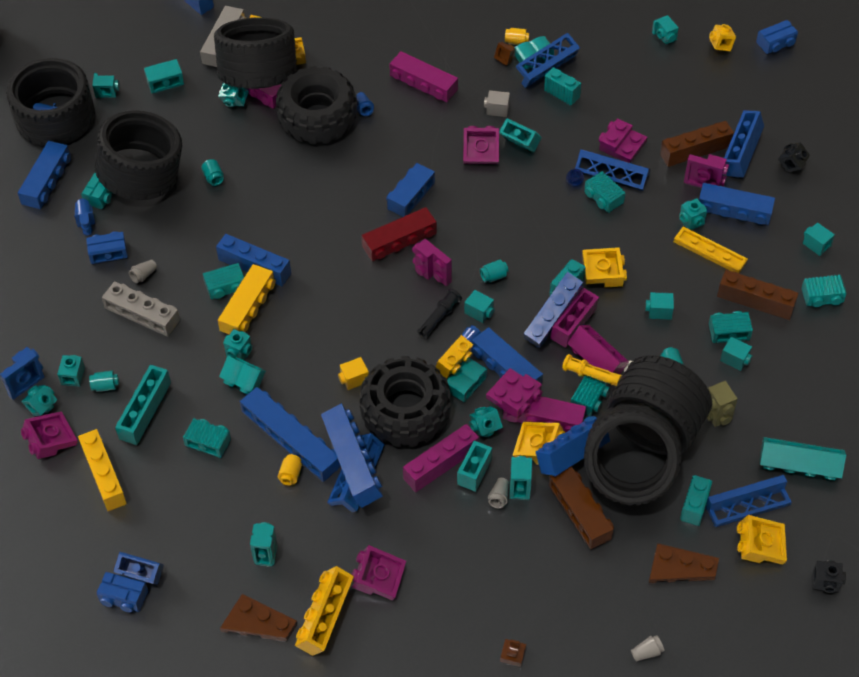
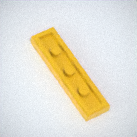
(710, 250)

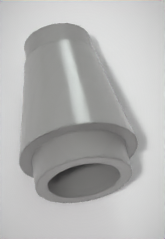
(141, 271)
(499, 494)
(648, 648)

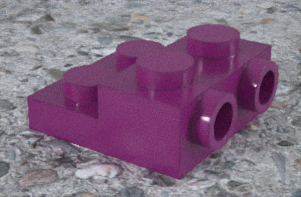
(621, 141)
(481, 145)
(706, 170)
(432, 262)
(515, 393)
(48, 434)
(378, 572)

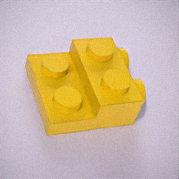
(604, 266)
(458, 352)
(534, 436)
(762, 540)

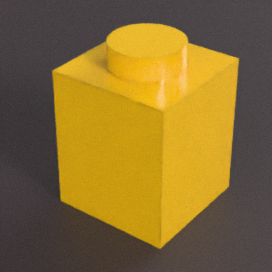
(353, 373)

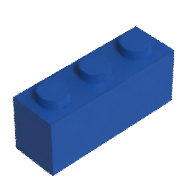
(410, 190)

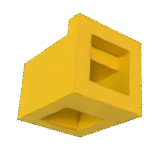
(300, 53)

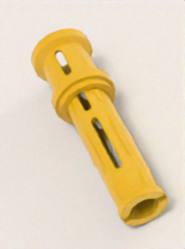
(583, 368)

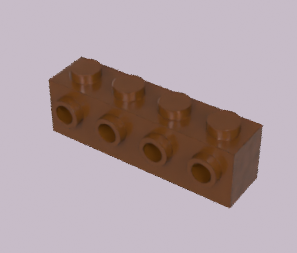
(697, 143)
(757, 294)
(581, 507)

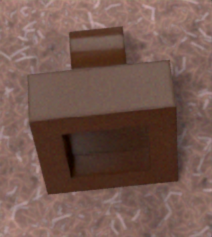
(504, 53)
(513, 652)

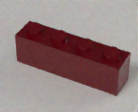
(399, 234)

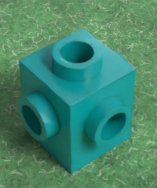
(232, 96)
(693, 214)
(238, 344)
(39, 400)
(485, 421)

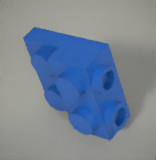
(23, 373)

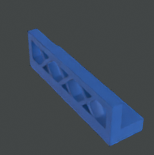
(555, 61)
(613, 162)
(374, 448)
(748, 494)

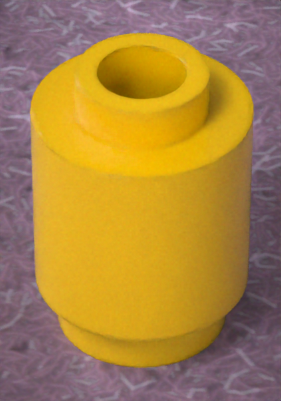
(516, 36)
(290, 469)

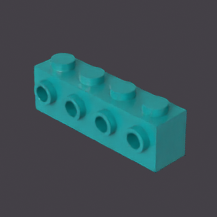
(143, 404)
(802, 457)

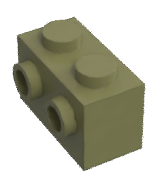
(723, 404)

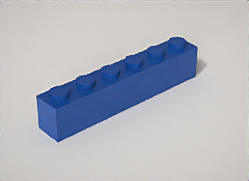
(290, 433)
(352, 456)

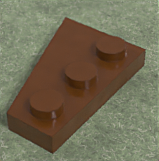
(680, 564)
(258, 619)

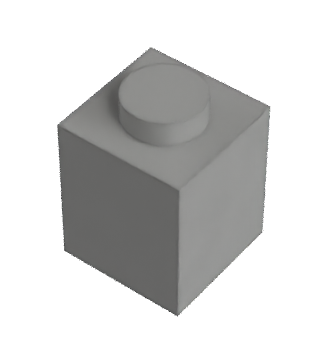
(497, 103)

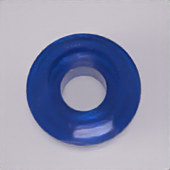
(575, 177)

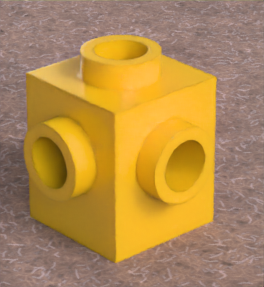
(722, 37)

